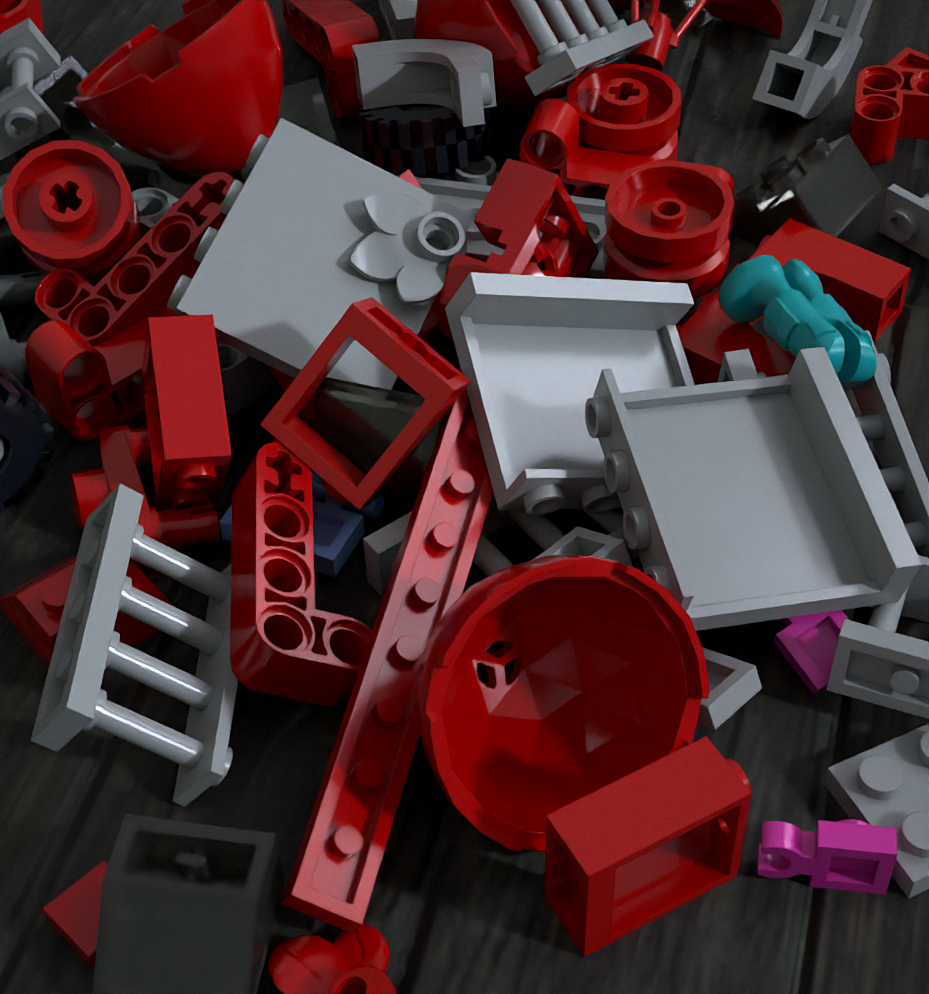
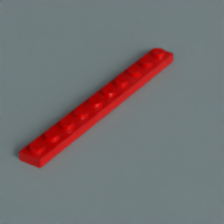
(381, 722)

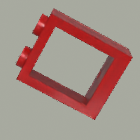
(405, 356)
(185, 411)
(645, 844)

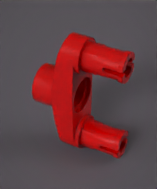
(121, 455)

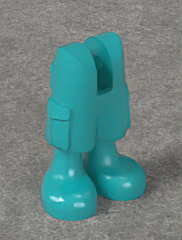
(798, 314)

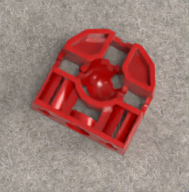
(510, 217)

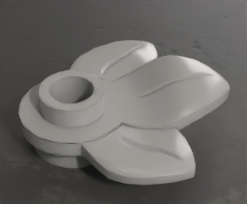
(400, 246)

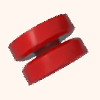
(627, 110)
(71, 209)
(668, 226)

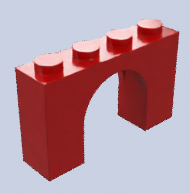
(857, 279)

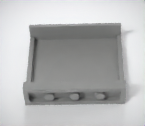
(282, 256)
(535, 361)
(753, 495)

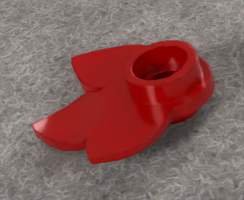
(348, 966)

